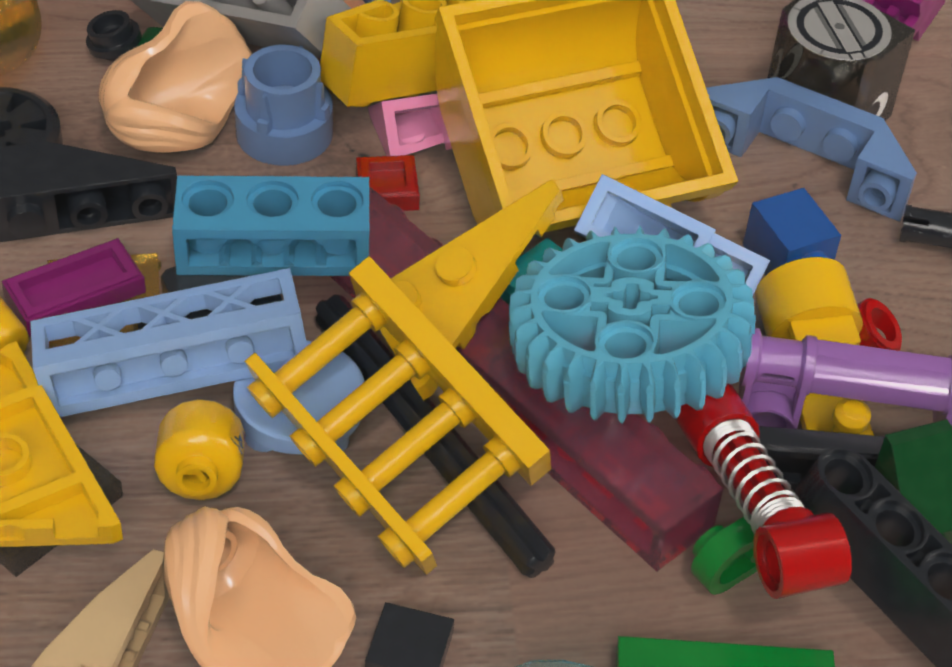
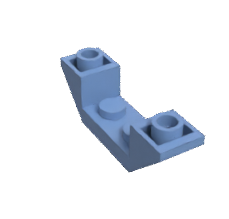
(823, 127)

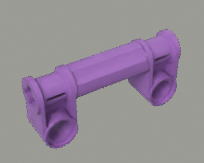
(788, 370)

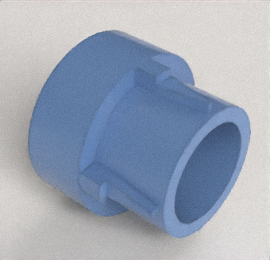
(283, 106)

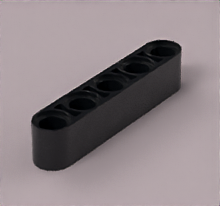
(893, 547)

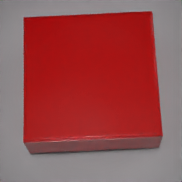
(392, 179)

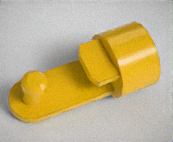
(818, 301)

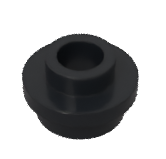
(112, 35)

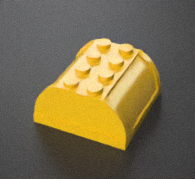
(575, 97)

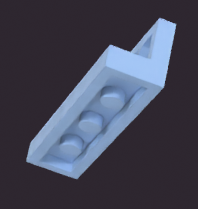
(171, 350)

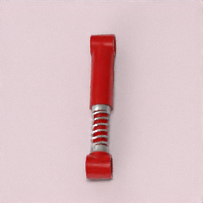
(790, 543)

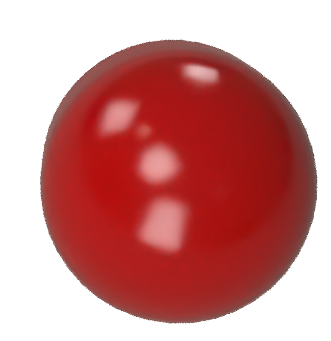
(878, 315)

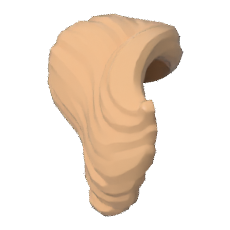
(178, 85)
(248, 598)

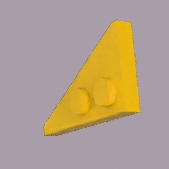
(473, 270)

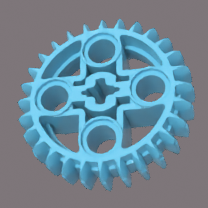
(631, 324)

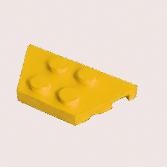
(44, 479)

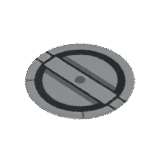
(839, 28)

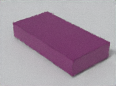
(75, 283)

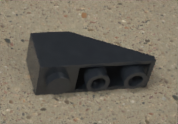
(73, 189)

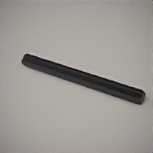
(451, 454)

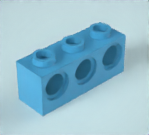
(270, 225)

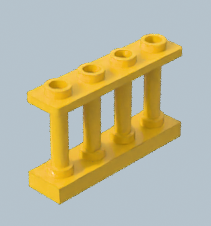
(421, 352)

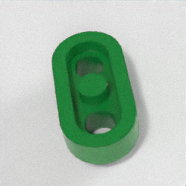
(724, 556)

